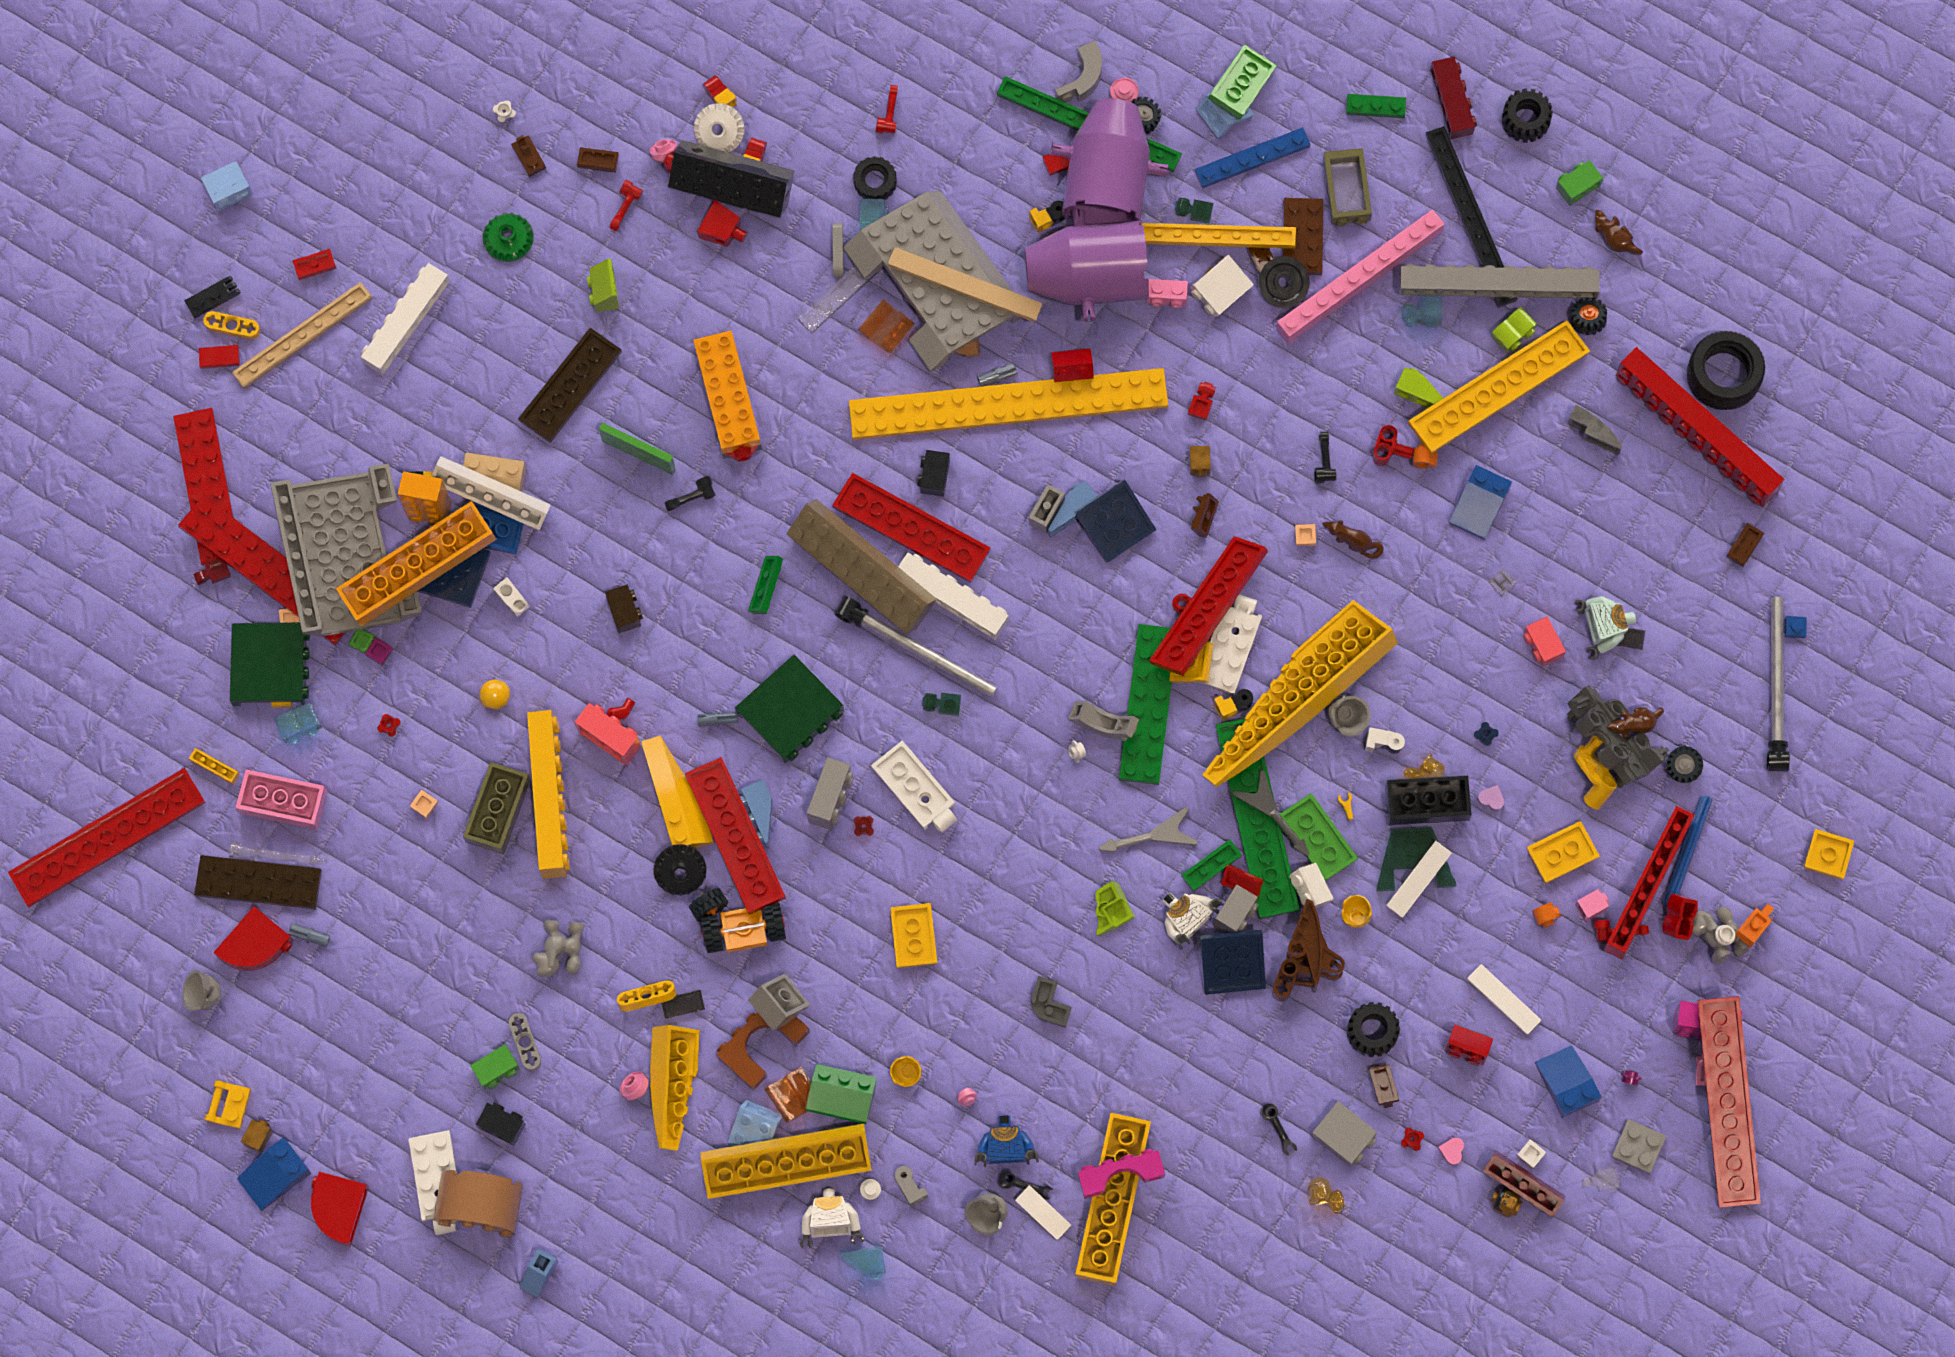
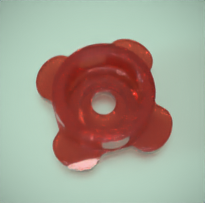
(859, 821)

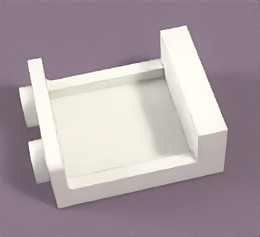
(1221, 286)

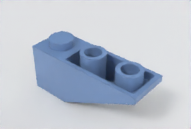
(760, 805)

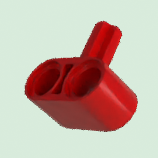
(1390, 447)

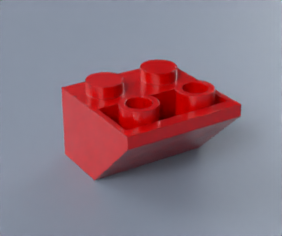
(1468, 1045)

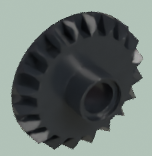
(1293, 272)
(675, 858)

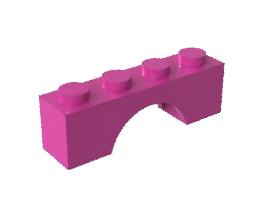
(1146, 1166)

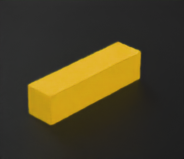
(214, 766)

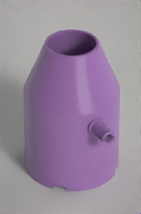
(1108, 164)
(1090, 264)

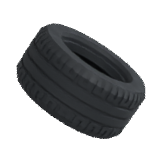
(1733, 344)

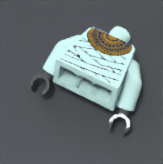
(1606, 623)

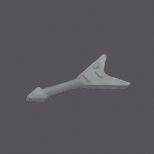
(1165, 832)

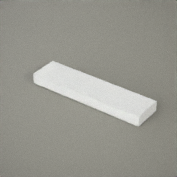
(1419, 879)
(1504, 999)

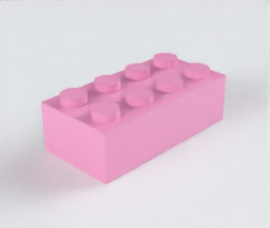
(281, 799)

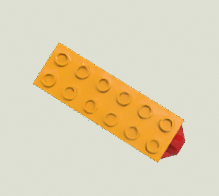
(728, 396)

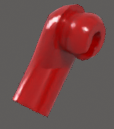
(621, 712)

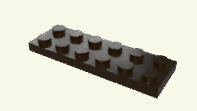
(570, 385)
(258, 882)

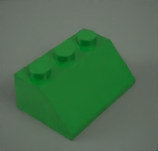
(841, 1094)

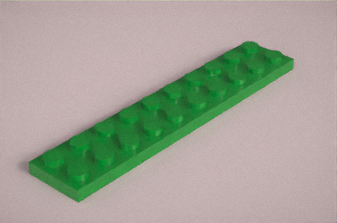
(1260, 837)

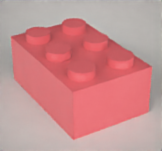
(608, 733)

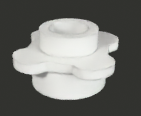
(498, 109)
(1076, 751)

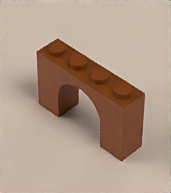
(734, 1052)

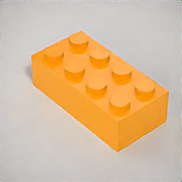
(424, 498)

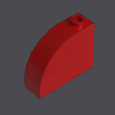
(253, 943)
(337, 1206)

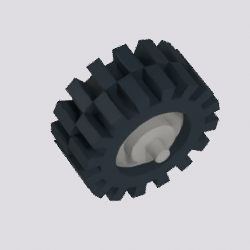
(1149, 113)
(1684, 764)

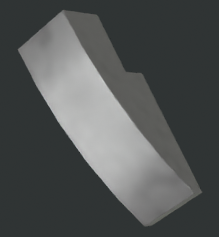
(1595, 430)

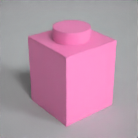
(1592, 905)

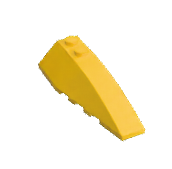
(677, 801)
(671, 1076)

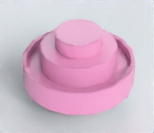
(1124, 89)
(662, 148)
(634, 1086)

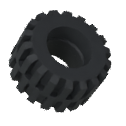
(1531, 101)
(1379, 1013)

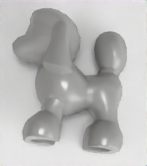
(1705, 925)
(556, 944)

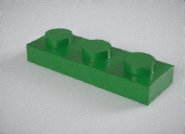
(1376, 106)
(765, 585)
(1211, 865)

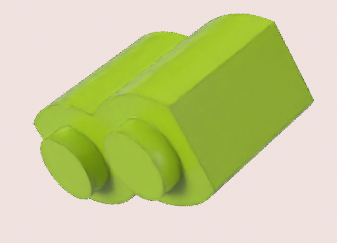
(1514, 330)

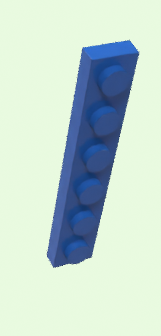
(1252, 157)

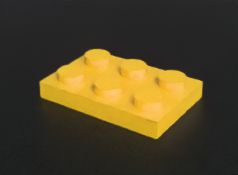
(1562, 852)
(913, 935)

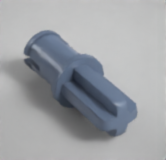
(997, 375)
(717, 718)
(309, 935)

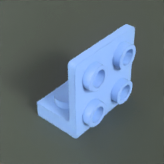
(1218, 118)
(227, 186)
(754, 1124)

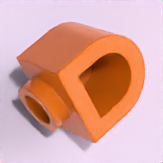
(1423, 459)
(1546, 915)

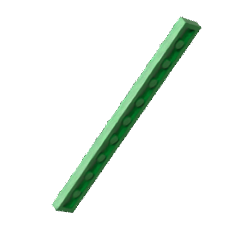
(1071, 116)

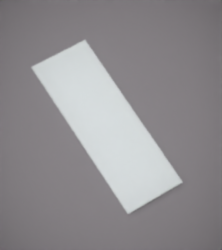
(1043, 1212)

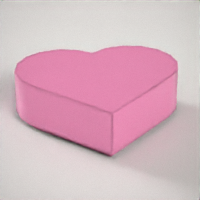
(1452, 1150)

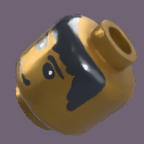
(1506, 1202)

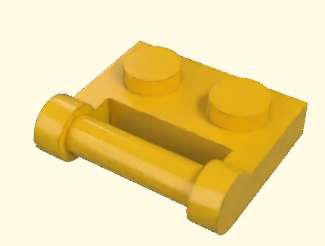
(234, 1106)

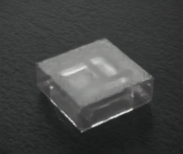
(1502, 582)

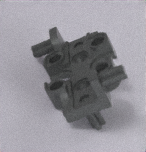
(1627, 756)

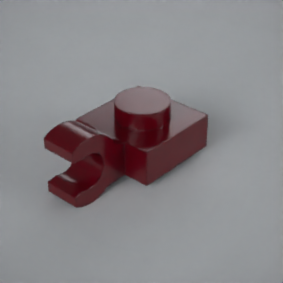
(215, 570)

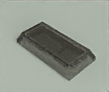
(1633, 639)
(683, 1004)

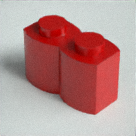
(1680, 916)

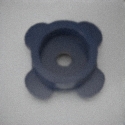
(1487, 740)

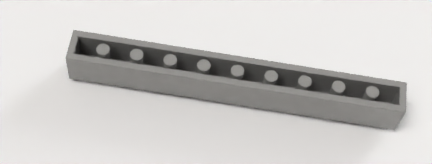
(1499, 282)

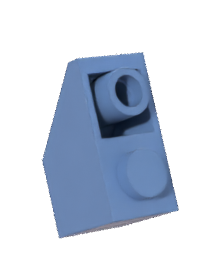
(538, 1273)

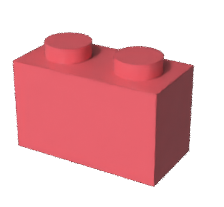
(1544, 641)

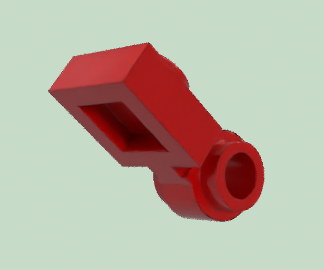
(1201, 404)

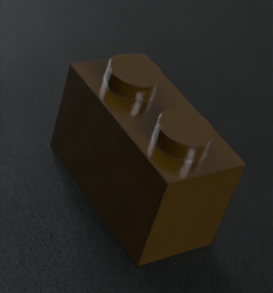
(623, 609)

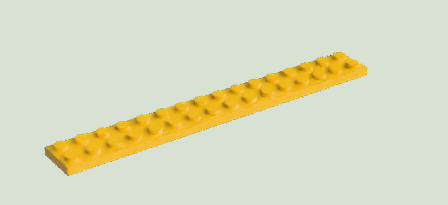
(1007, 404)

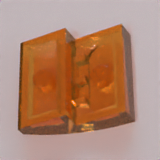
(886, 326)
(790, 1094)

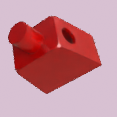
(721, 226)

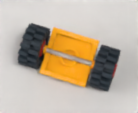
(743, 930)

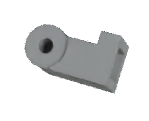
(905, 1181)

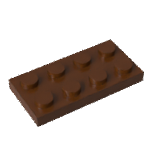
(1307, 217)

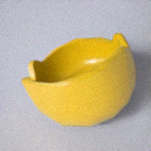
(494, 694)
(1356, 911)
(905, 1071)

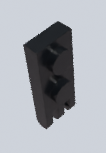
(212, 297)

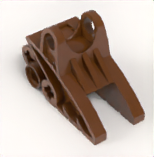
(1312, 950)

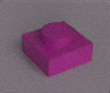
(379, 651)

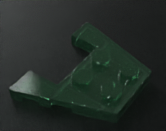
(1405, 851)

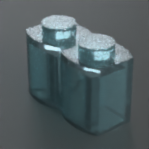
(298, 723)

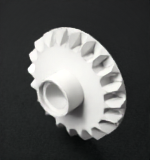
(730, 121)

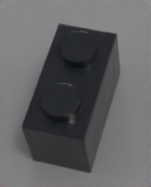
(934, 474)
(500, 1123)

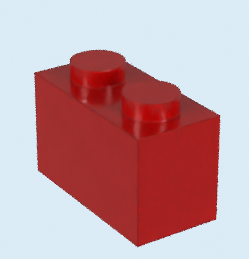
(1072, 365)

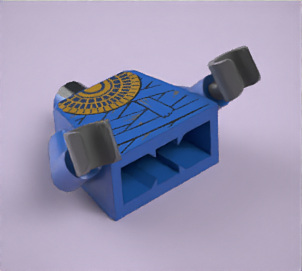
(1005, 1145)

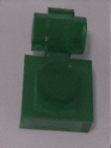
(1199, 212)
(948, 704)

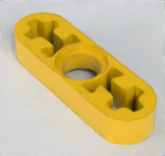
(216, 327)
(634, 1004)

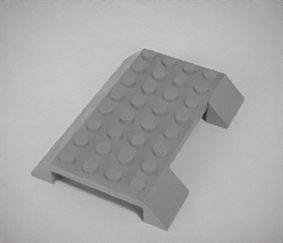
(935, 232)
(329, 538)

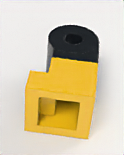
(1048, 217)
(1234, 704)

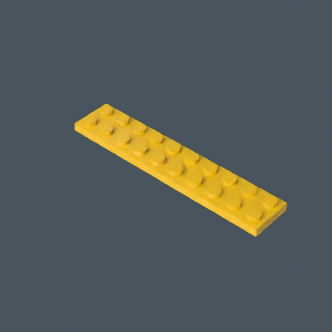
(1498, 387)

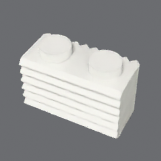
(1311, 885)

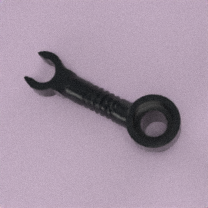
(1325, 473)
(704, 489)
(1277, 1125)
(1020, 1184)

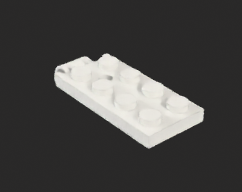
(1232, 650)
(911, 782)
(430, 1157)

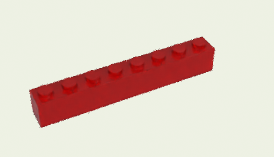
(1649, 883)

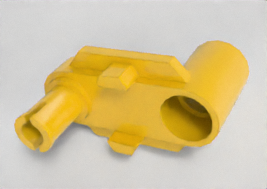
(1599, 775)

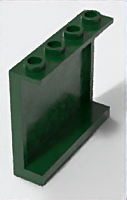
(268, 663)
(790, 708)

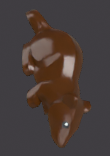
(1617, 237)
(1356, 539)
(1640, 721)

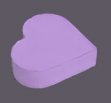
(1491, 797)

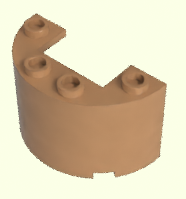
(478, 1201)

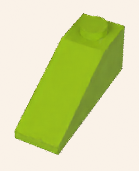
(1416, 388)

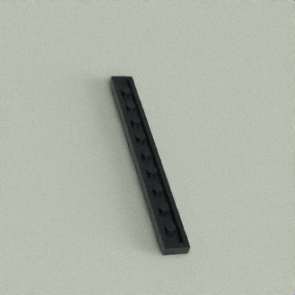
(1465, 203)

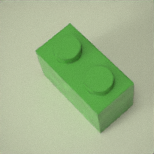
(1579, 182)
(495, 1067)

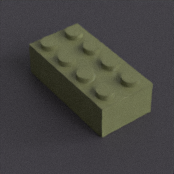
(497, 808)

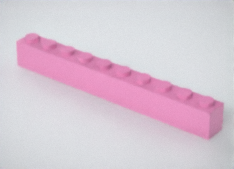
(1360, 276)

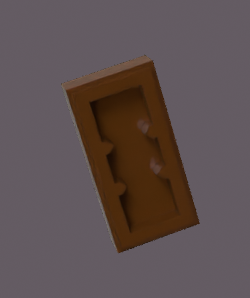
(598, 159)
(1260, 257)
(1745, 544)

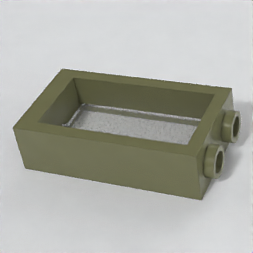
(1347, 187)

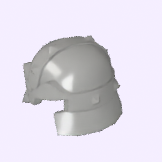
(1350, 715)
(200, 991)
(986, 1213)

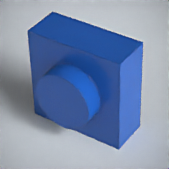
(1795, 627)

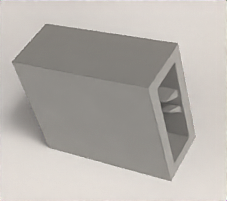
(1345, 1134)

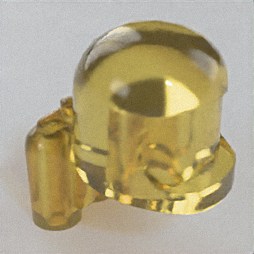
(1429, 769)
(1322, 1193)

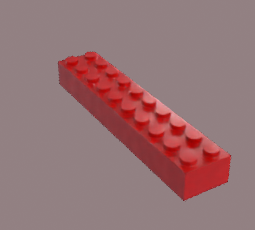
(1699, 427)

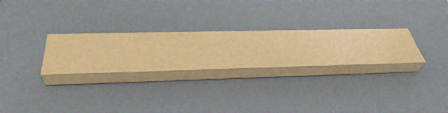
(964, 284)
(302, 335)

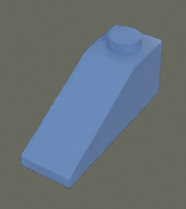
(1077, 498)

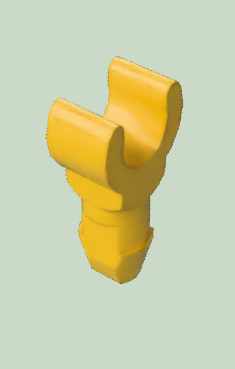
(1346, 806)

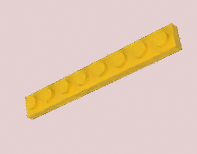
(1220, 235)

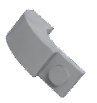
(1088, 81)
(1102, 722)

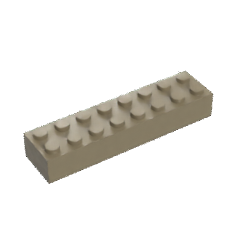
(861, 566)

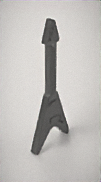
(1264, 802)

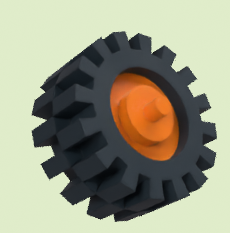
(1589, 316)
(708, 904)

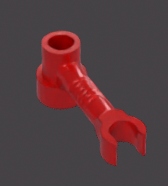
(887, 124)
(630, 192)
(1604, 931)

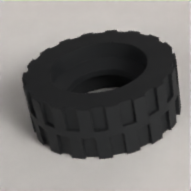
(873, 164)

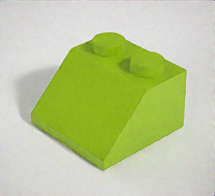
(603, 286)

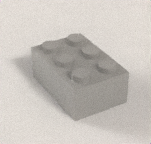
(830, 794)

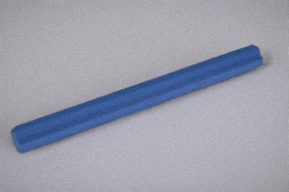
(1688, 847)

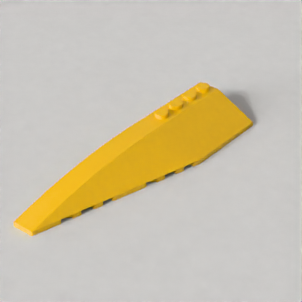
(1307, 684)

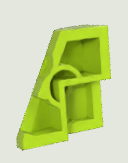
(1112, 908)

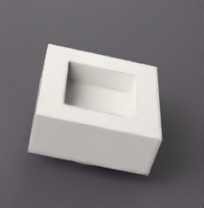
(1531, 1154)

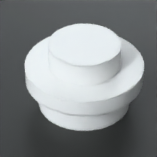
(1724, 935)
(870, 1189)

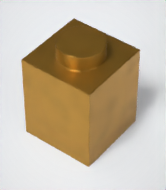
(1200, 461)
(257, 1135)

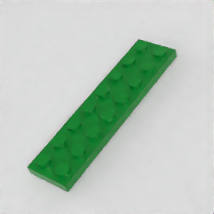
(1150, 704)

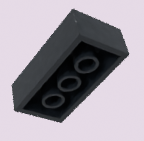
(1428, 800)

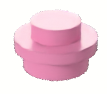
(966, 1097)

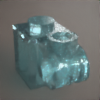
(1429, 314)

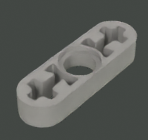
(838, 252)
(525, 1026)

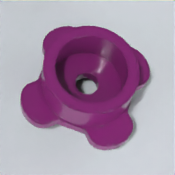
(1630, 1077)

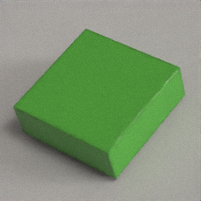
(361, 640)

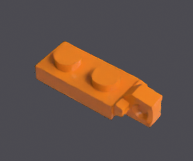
(1754, 925)

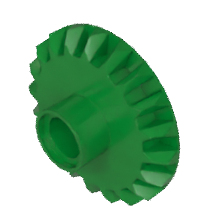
(508, 248)

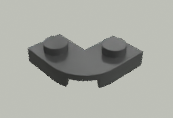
(1043, 1003)

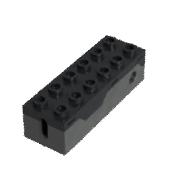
(729, 178)

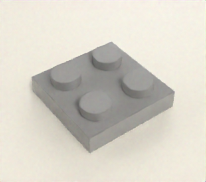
(1638, 1146)

